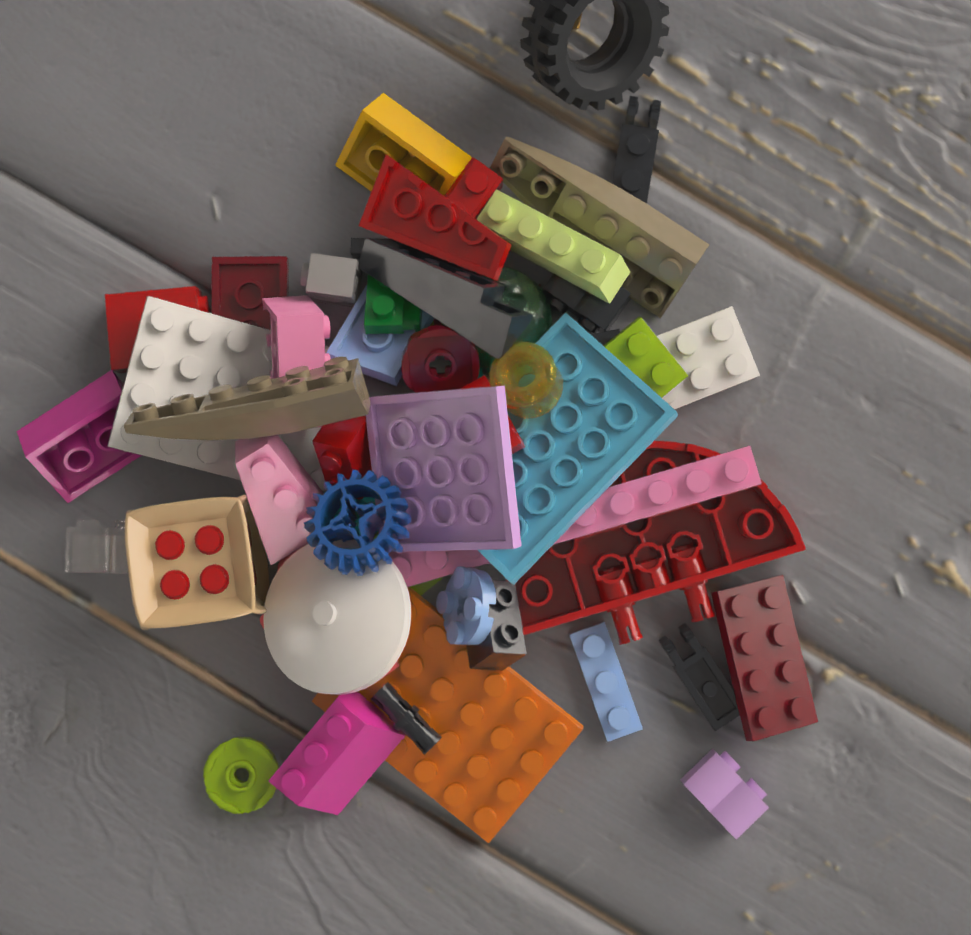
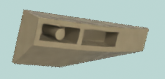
(650, 243)
(261, 407)

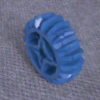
(327, 530)

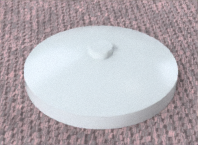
(333, 627)

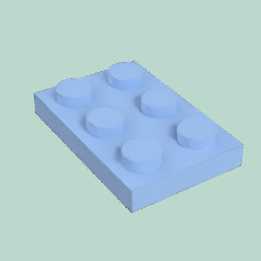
(377, 353)

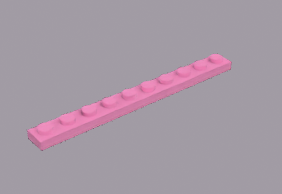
(615, 507)

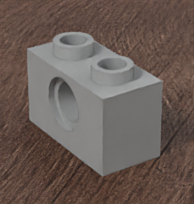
(332, 279)

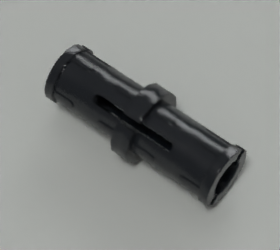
(406, 718)

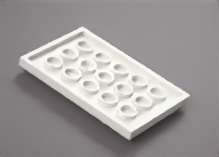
(191, 353)

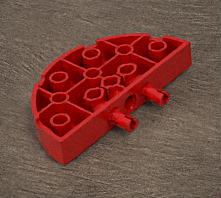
(657, 552)

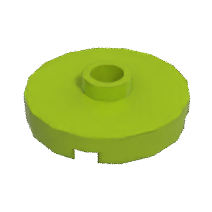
(221, 778)

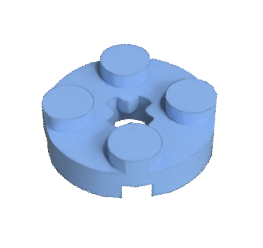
(467, 606)

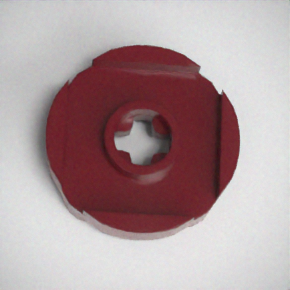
(433, 342)

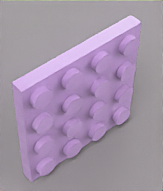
(451, 465)

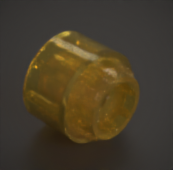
(536, 397)

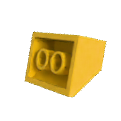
(394, 131)

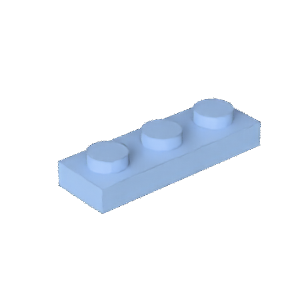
(605, 681)

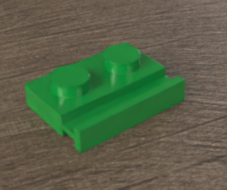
(388, 311)

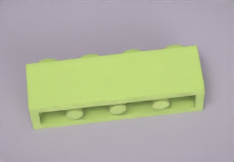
(555, 246)

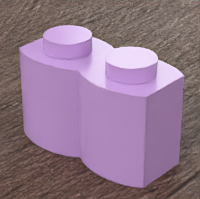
(725, 793)

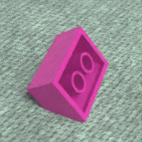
(73, 438)
(337, 755)

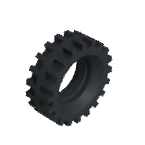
(607, 71)

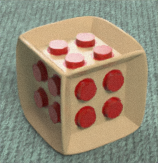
(195, 562)

